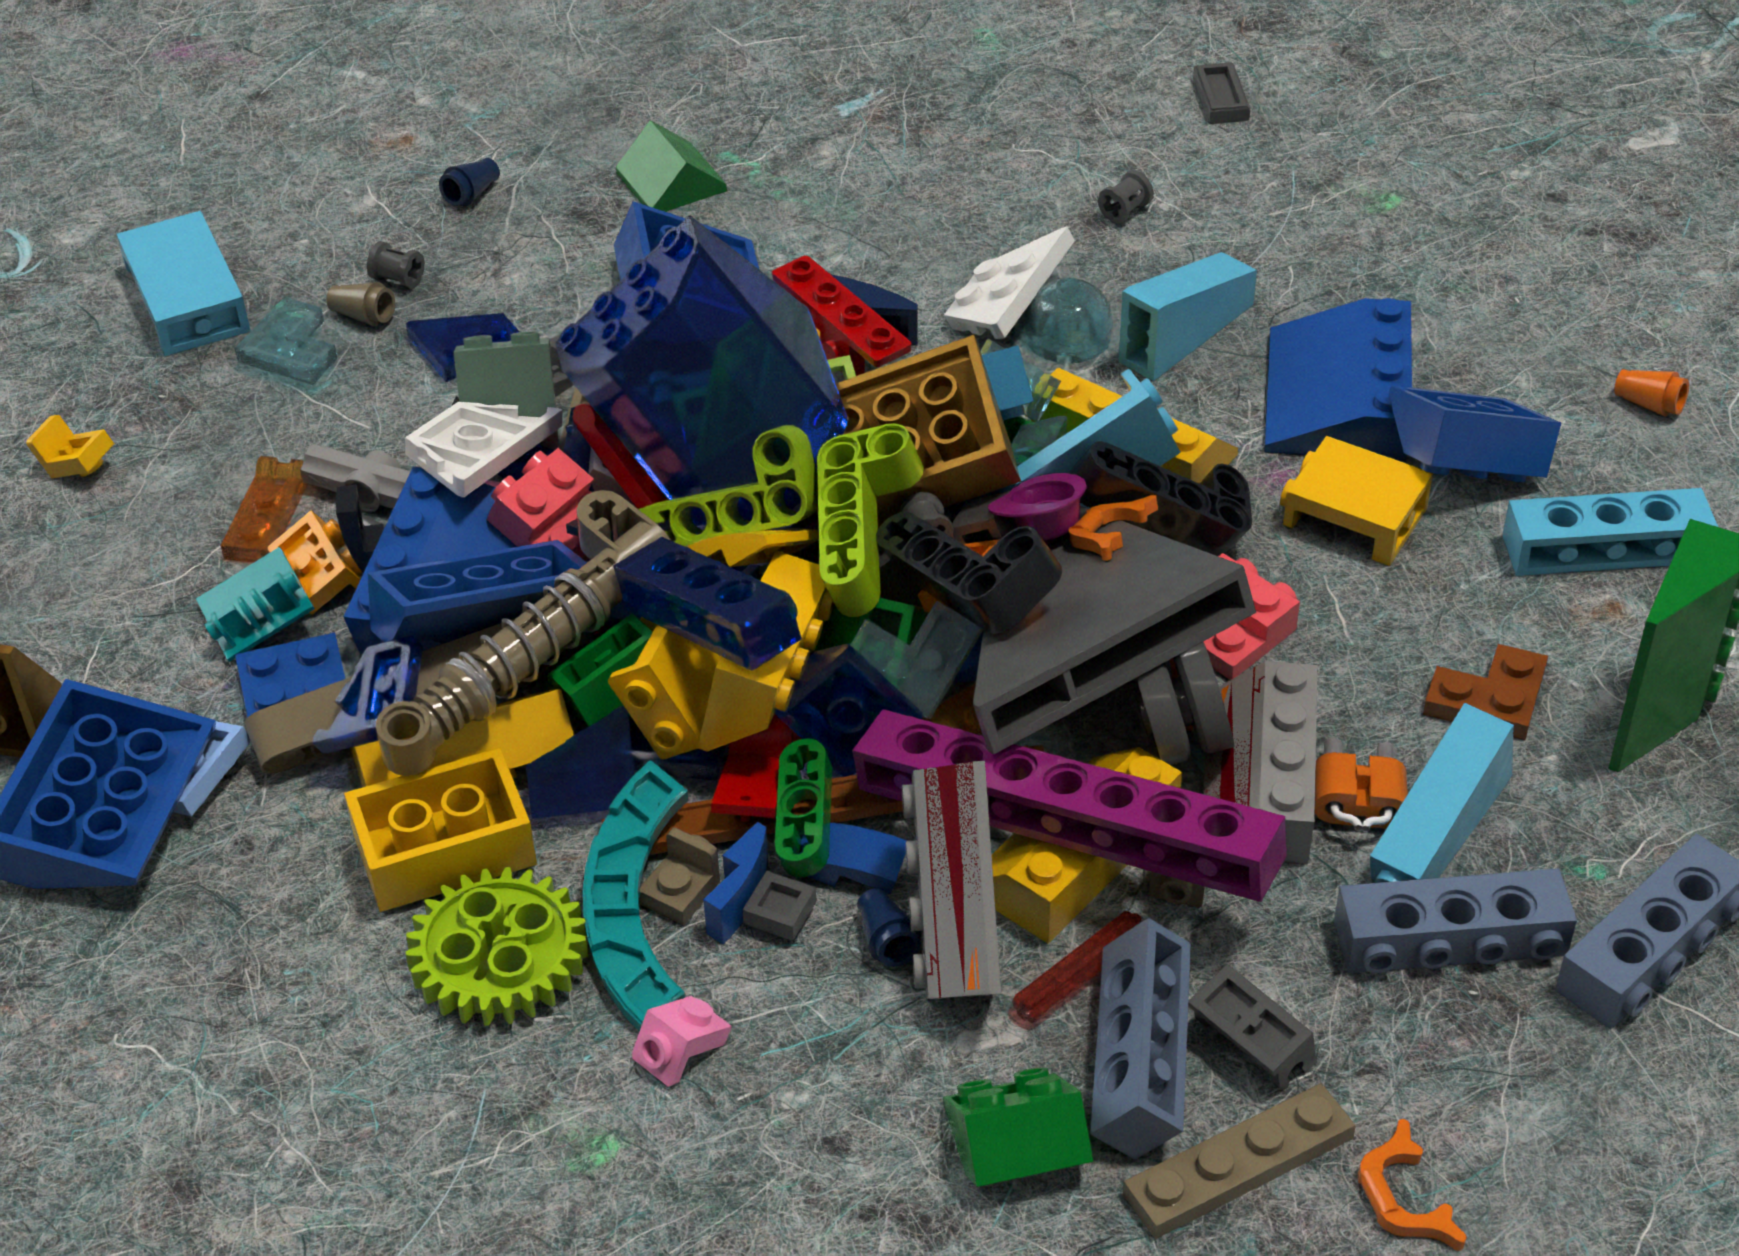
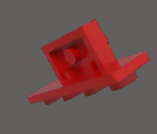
(844, 319)

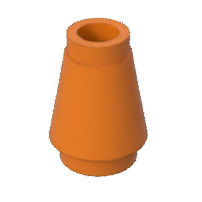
(1654, 390)

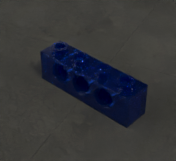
(708, 603)

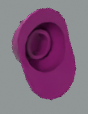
(1045, 503)

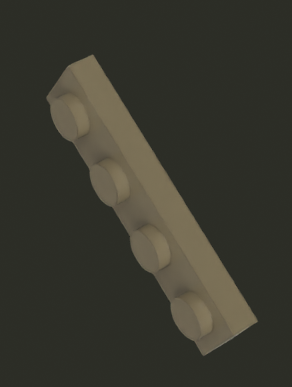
(1238, 1160)

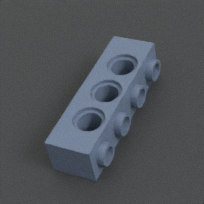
(1454, 920)
(1652, 933)
(1141, 1040)

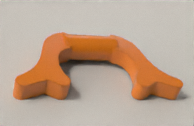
(1083, 533)
(1390, 1215)

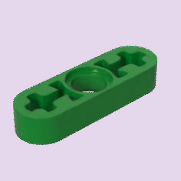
(812, 824)

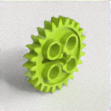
(497, 946)

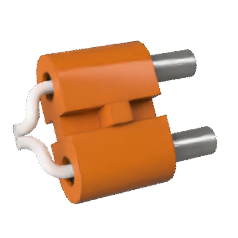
(1359, 790)

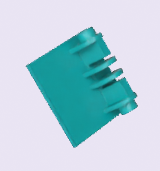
(254, 604)

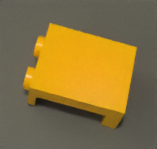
(1359, 493)
(667, 690)

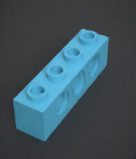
(1600, 530)

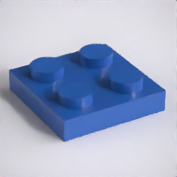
(288, 670)

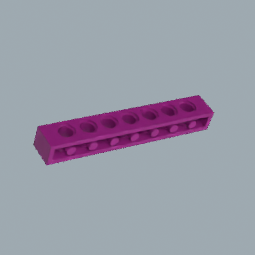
(1088, 806)

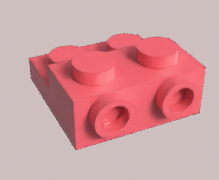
(541, 501)
(1253, 637)

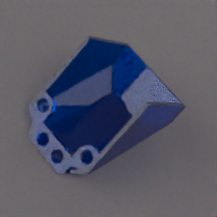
(700, 362)

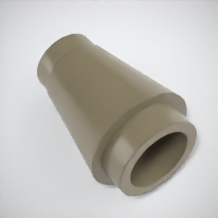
(364, 302)

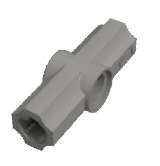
(376, 476)

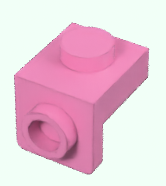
(676, 1033)

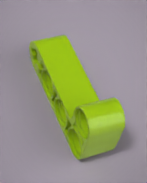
(850, 477)
(765, 495)

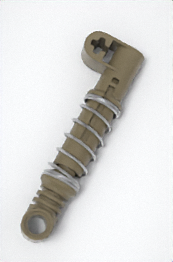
(575, 605)

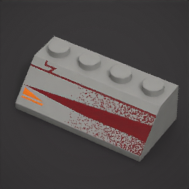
(1274, 749)
(953, 880)

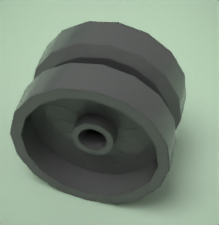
(1184, 701)

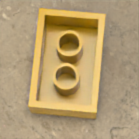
(439, 827)

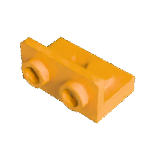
(318, 558)

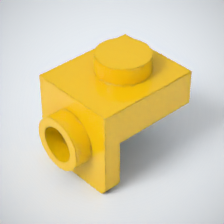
(68, 453)

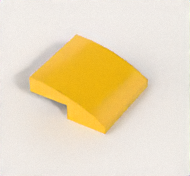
(755, 546)

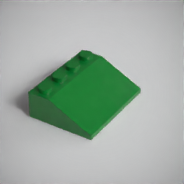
(1682, 643)

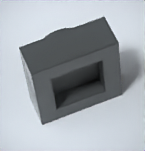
(779, 905)

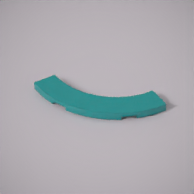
(613, 890)

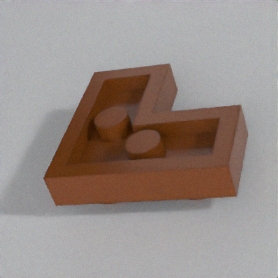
(1506, 693)

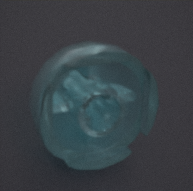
(1068, 320)

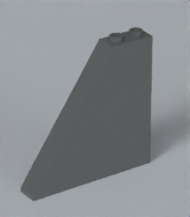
(1103, 628)

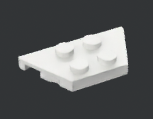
(1007, 285)
(476, 442)

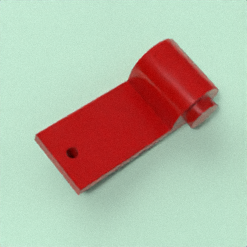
(751, 773)

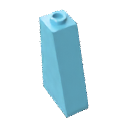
(1181, 311)
(1446, 799)

